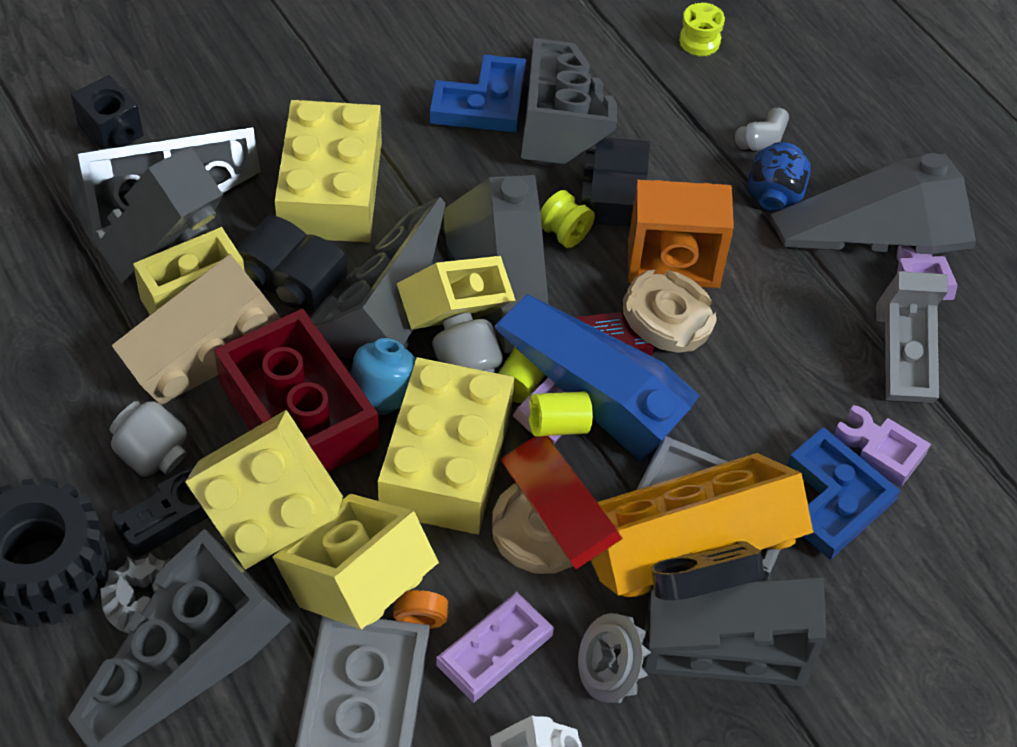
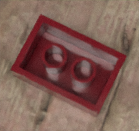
(297, 371)

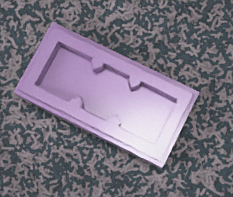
(494, 646)

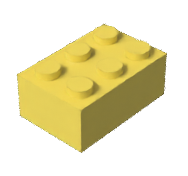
(330, 169)
(447, 444)

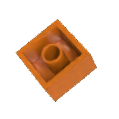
(681, 230)

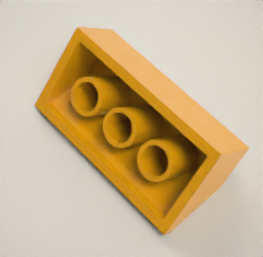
(699, 513)

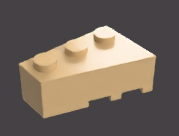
(178, 341)

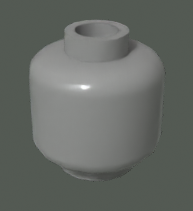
(468, 343)
(148, 438)

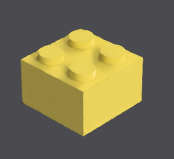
(265, 490)
(357, 561)

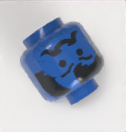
(779, 176)

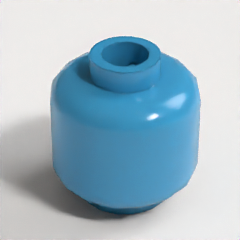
(383, 373)

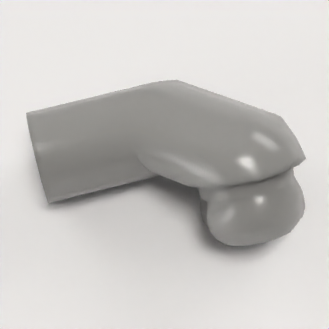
(763, 134)

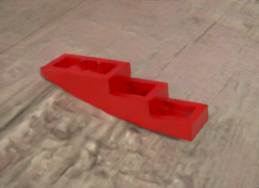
(561, 500)

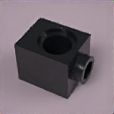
(107, 114)

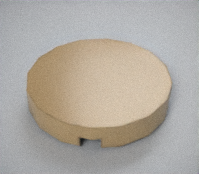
(669, 311)
(523, 536)

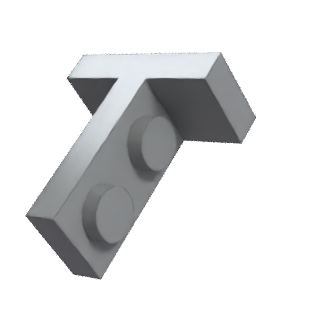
(912, 335)

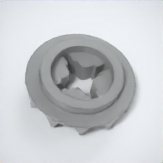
(118, 595)
(598, 655)

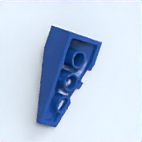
(628, 390)

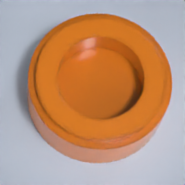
(421, 608)

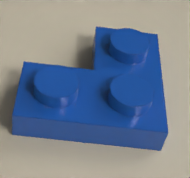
(487, 106)
(848, 489)

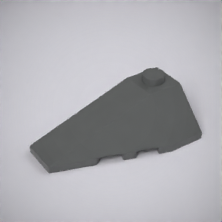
(563, 105)
(105, 176)
(904, 203)
(190, 636)

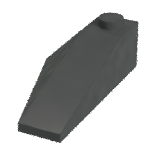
(502, 221)
(373, 303)

